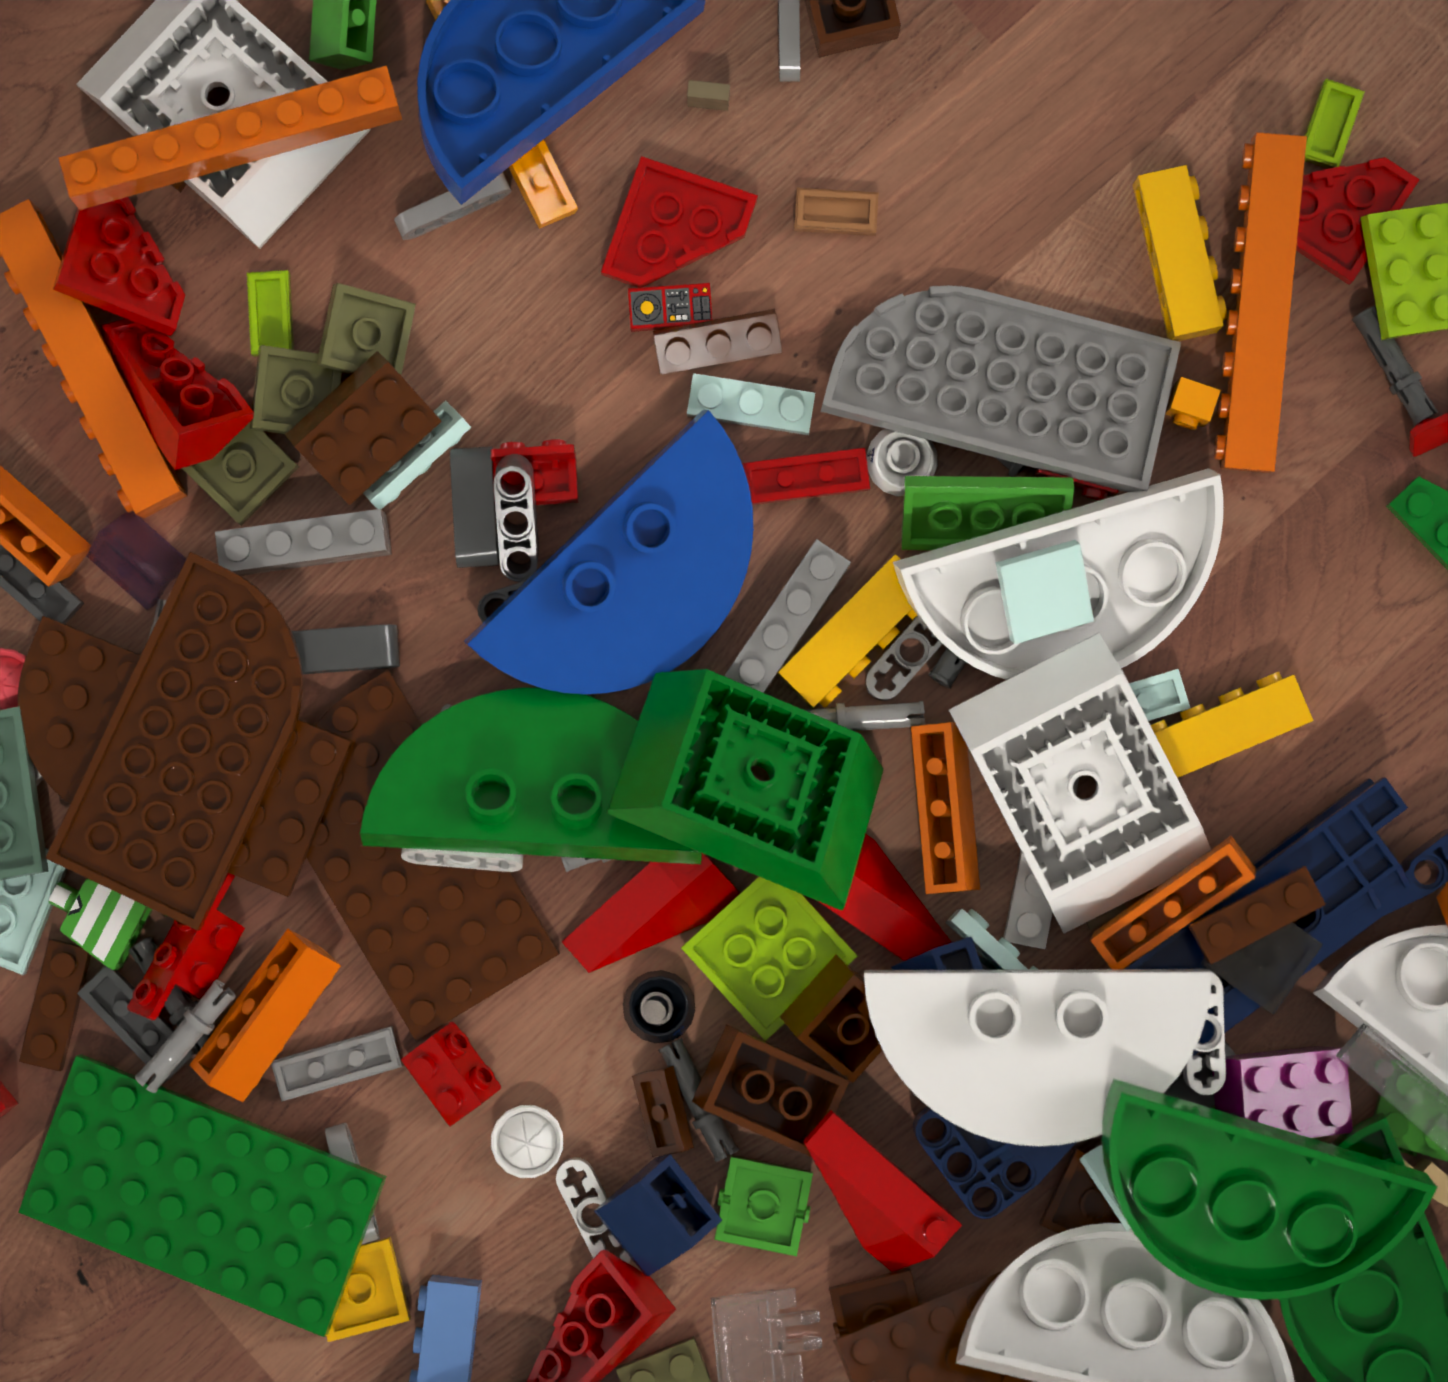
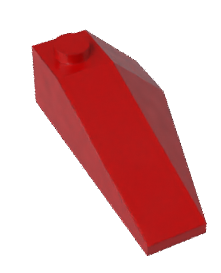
(180, 401)
(887, 907)
(651, 909)
(882, 1203)
(603, 1322)

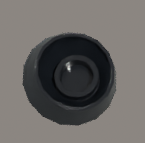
(660, 1018)

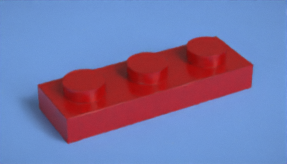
(807, 476)

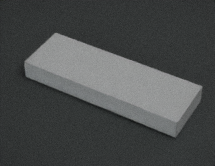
(337, 1063)

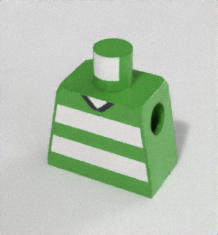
(100, 920)

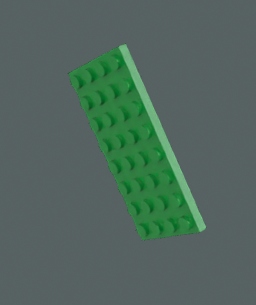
(202, 1195)

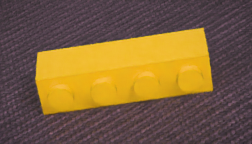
(1178, 253)
(847, 639)
(1234, 724)

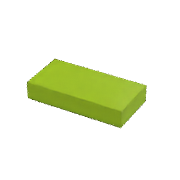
(1331, 123)
(270, 310)

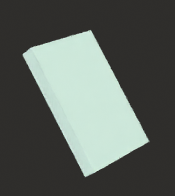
(25, 914)

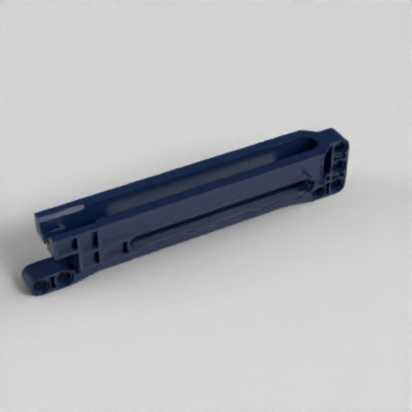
(1358, 884)

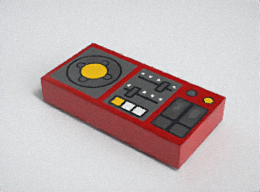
(669, 306)

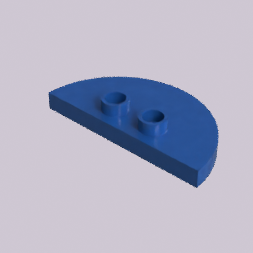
(518, 69)
(637, 579)

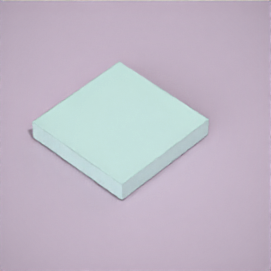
(1044, 591)

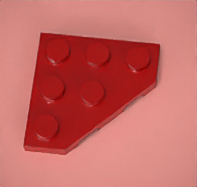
(1332, 210)
(673, 222)
(119, 268)

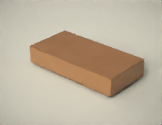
(836, 211)

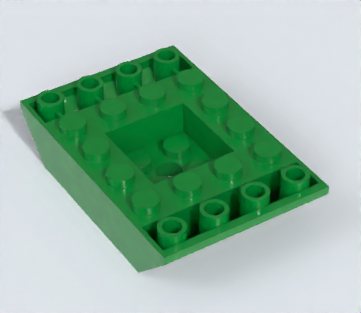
(695, 782)

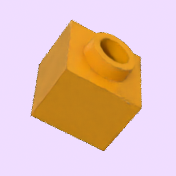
(1192, 403)

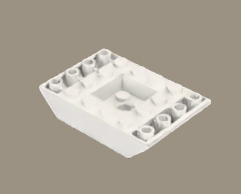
(163, 76)
(1069, 722)

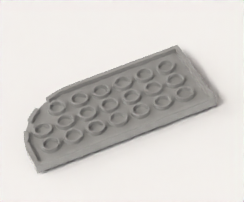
(1009, 383)

